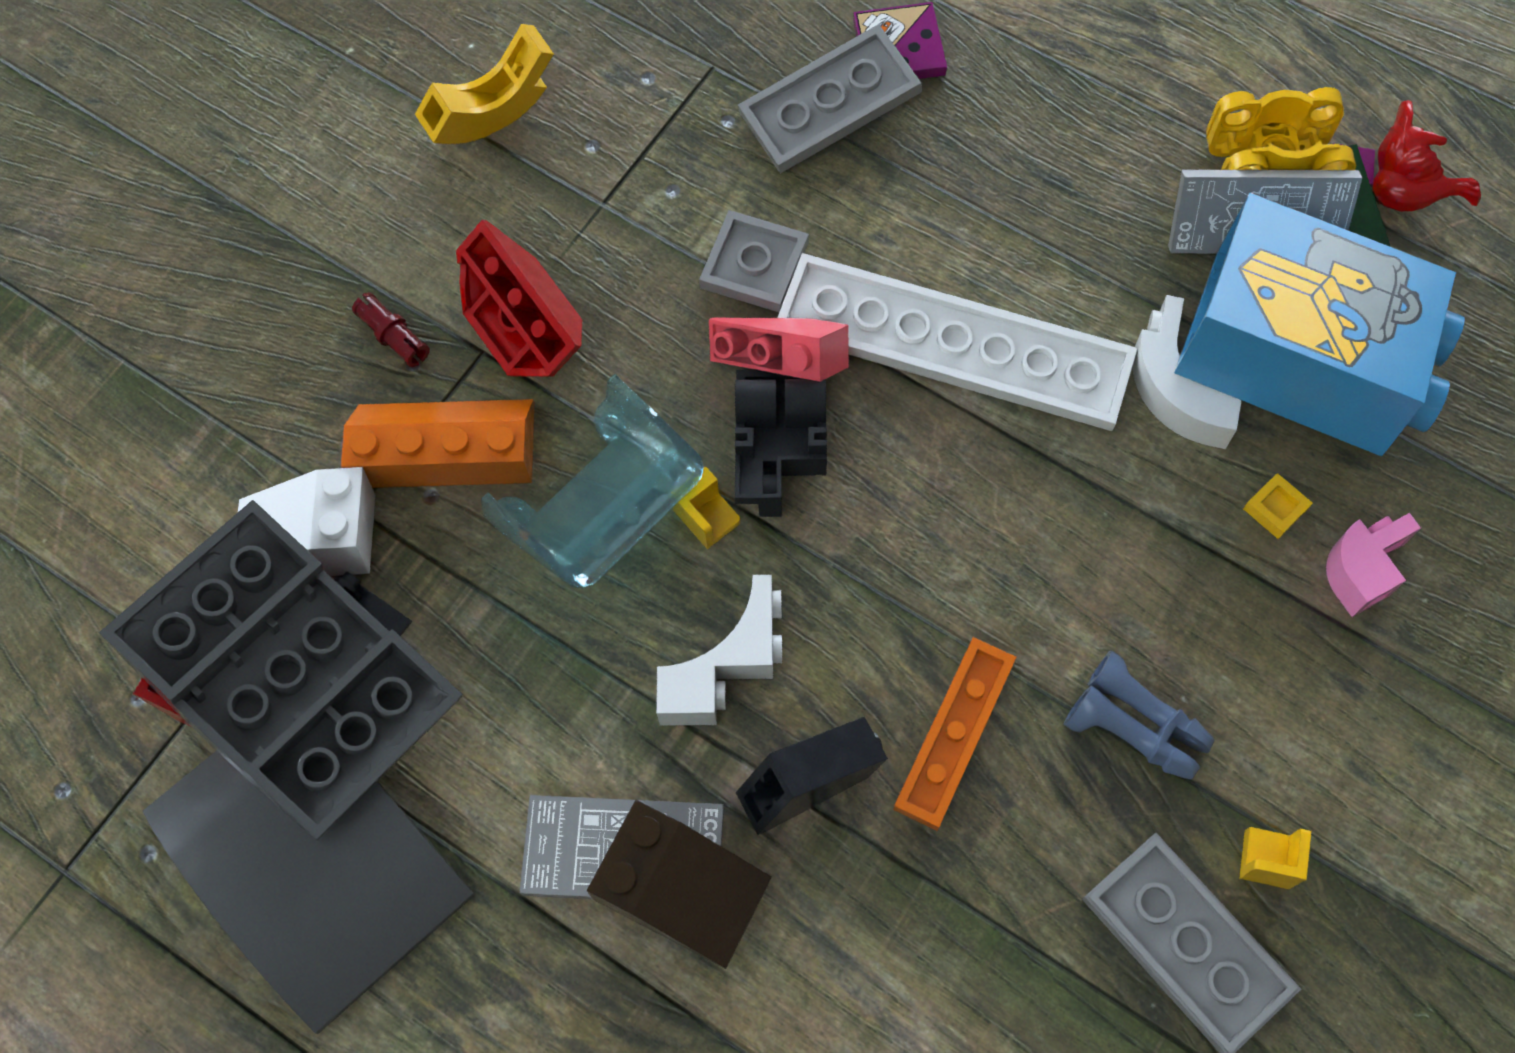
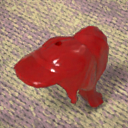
(1411, 172)

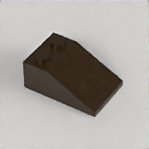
(679, 884)

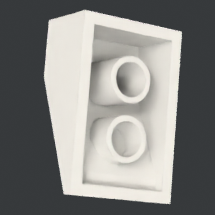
(327, 515)

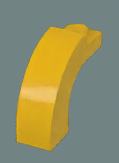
(493, 101)

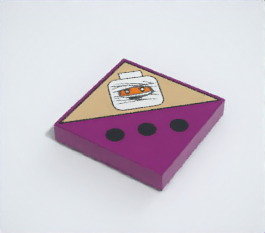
(912, 32)

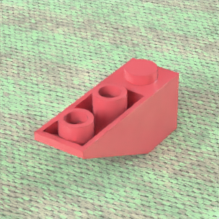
(781, 345)

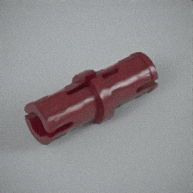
(390, 329)

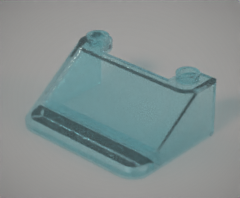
(610, 499)

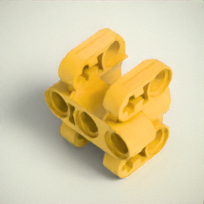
(1279, 131)

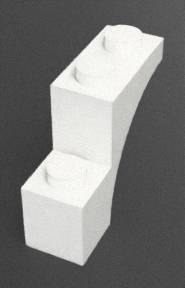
(690, 690)

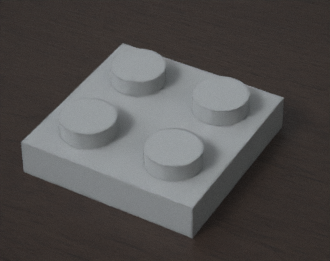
(753, 261)

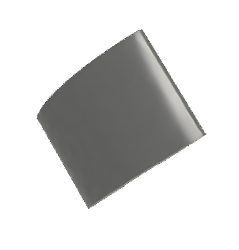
(281, 669)
(306, 911)

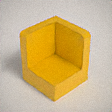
(706, 511)
(1275, 857)

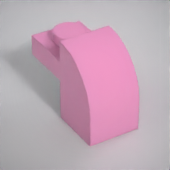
(1360, 565)

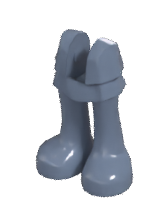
(1097, 710)

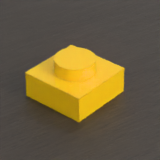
(1277, 505)

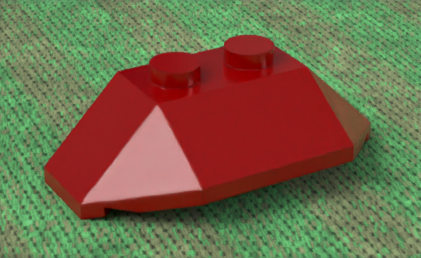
(515, 305)

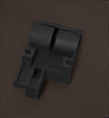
(776, 435)

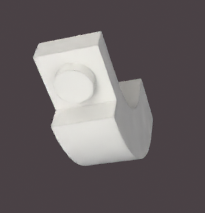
(1174, 400)

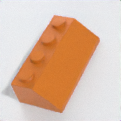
(441, 443)

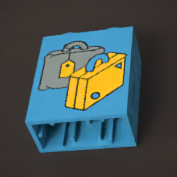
(1323, 327)

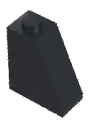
(810, 773)

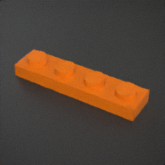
(954, 734)

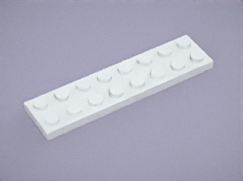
(965, 342)

